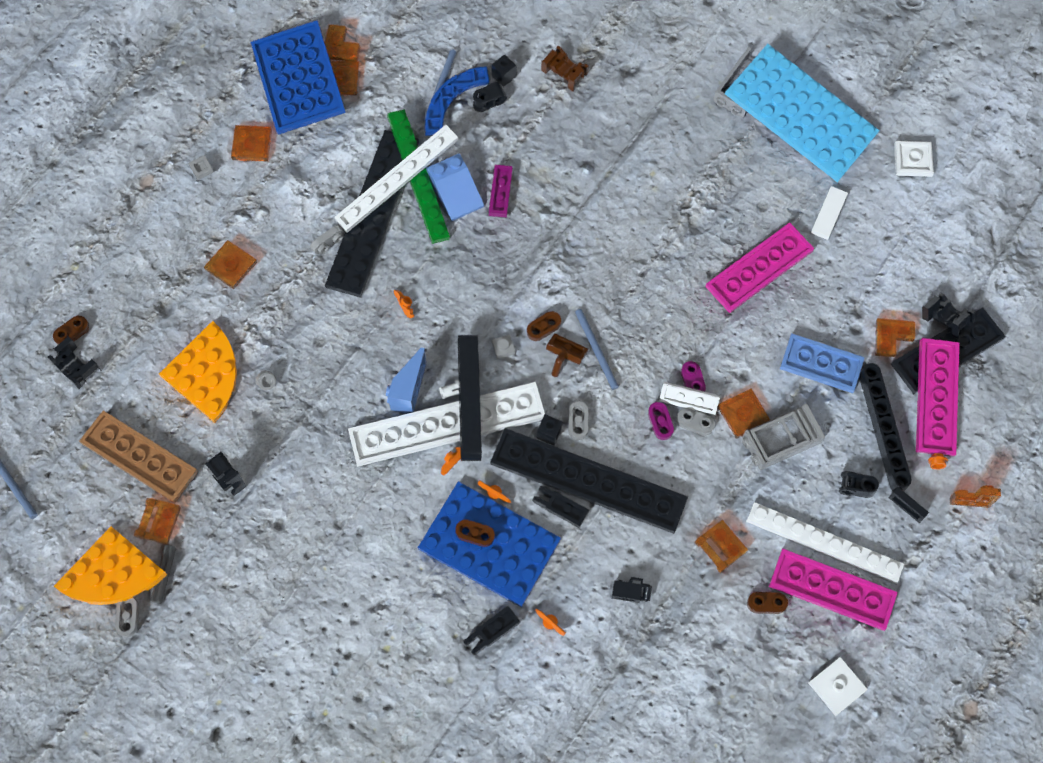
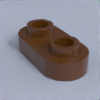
(541, 324)
(71, 330)
(476, 530)
(768, 603)

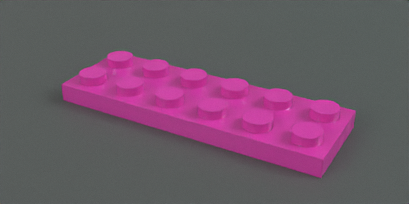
(759, 267)
(937, 397)
(833, 589)

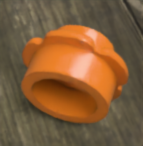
(937, 461)

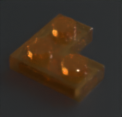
(337, 48)
(888, 332)
(983, 497)

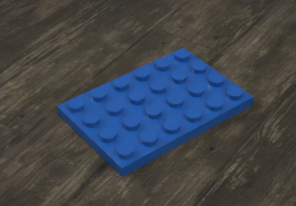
(297, 77)
(507, 565)

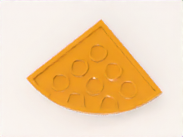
(205, 372)
(110, 572)

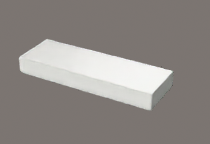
(829, 212)
(689, 398)

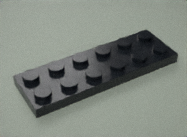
(972, 342)

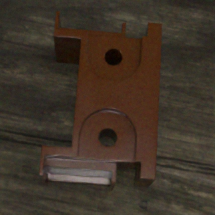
(564, 67)

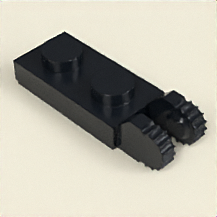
(562, 507)
(493, 629)

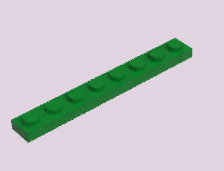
(420, 183)

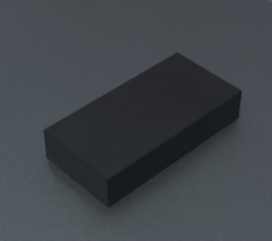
(908, 504)

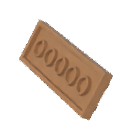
(138, 456)

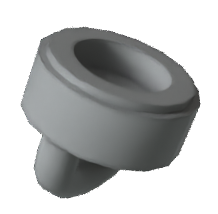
(265, 380)

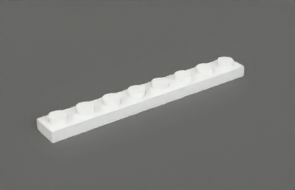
(396, 178)
(825, 542)

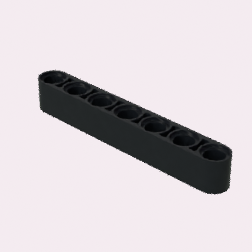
(469, 398)
(885, 418)

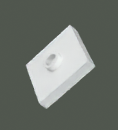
(913, 158)
(837, 686)

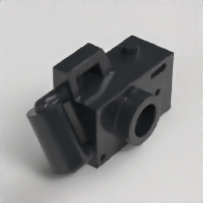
(631, 591)

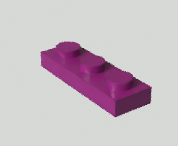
(500, 191)

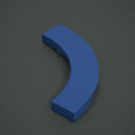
(449, 92)

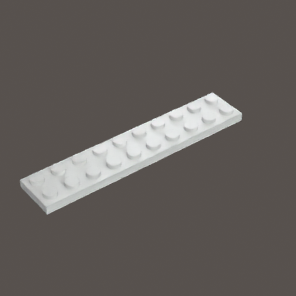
(442, 424)

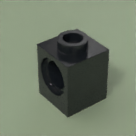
(504, 70)
(549, 429)

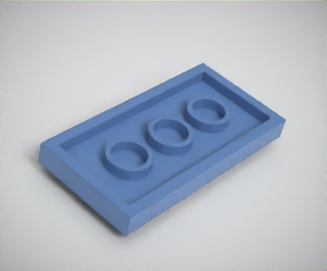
(822, 363)

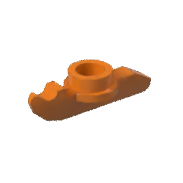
(405, 303)
(451, 459)
(494, 491)
(550, 622)

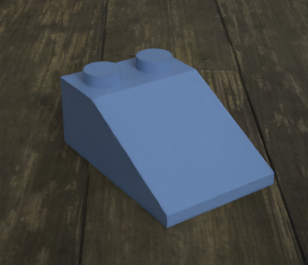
(455, 187)
(406, 385)

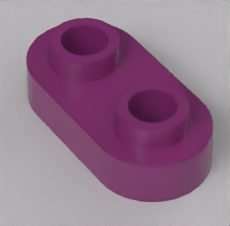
(692, 378)
(660, 422)

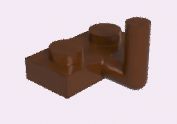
(565, 349)

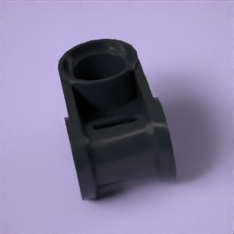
(490, 96)
(856, 484)

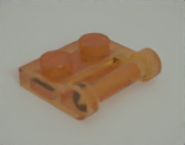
(162, 524)
(725, 541)

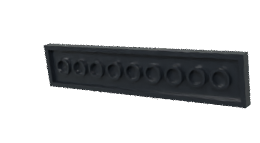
(363, 241)
(589, 480)

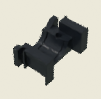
(943, 311)
(70, 364)
(225, 474)

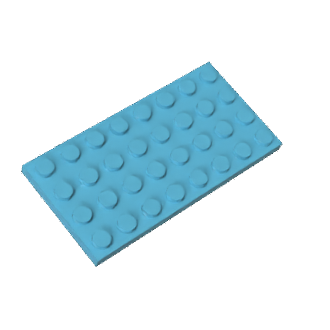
(802, 112)

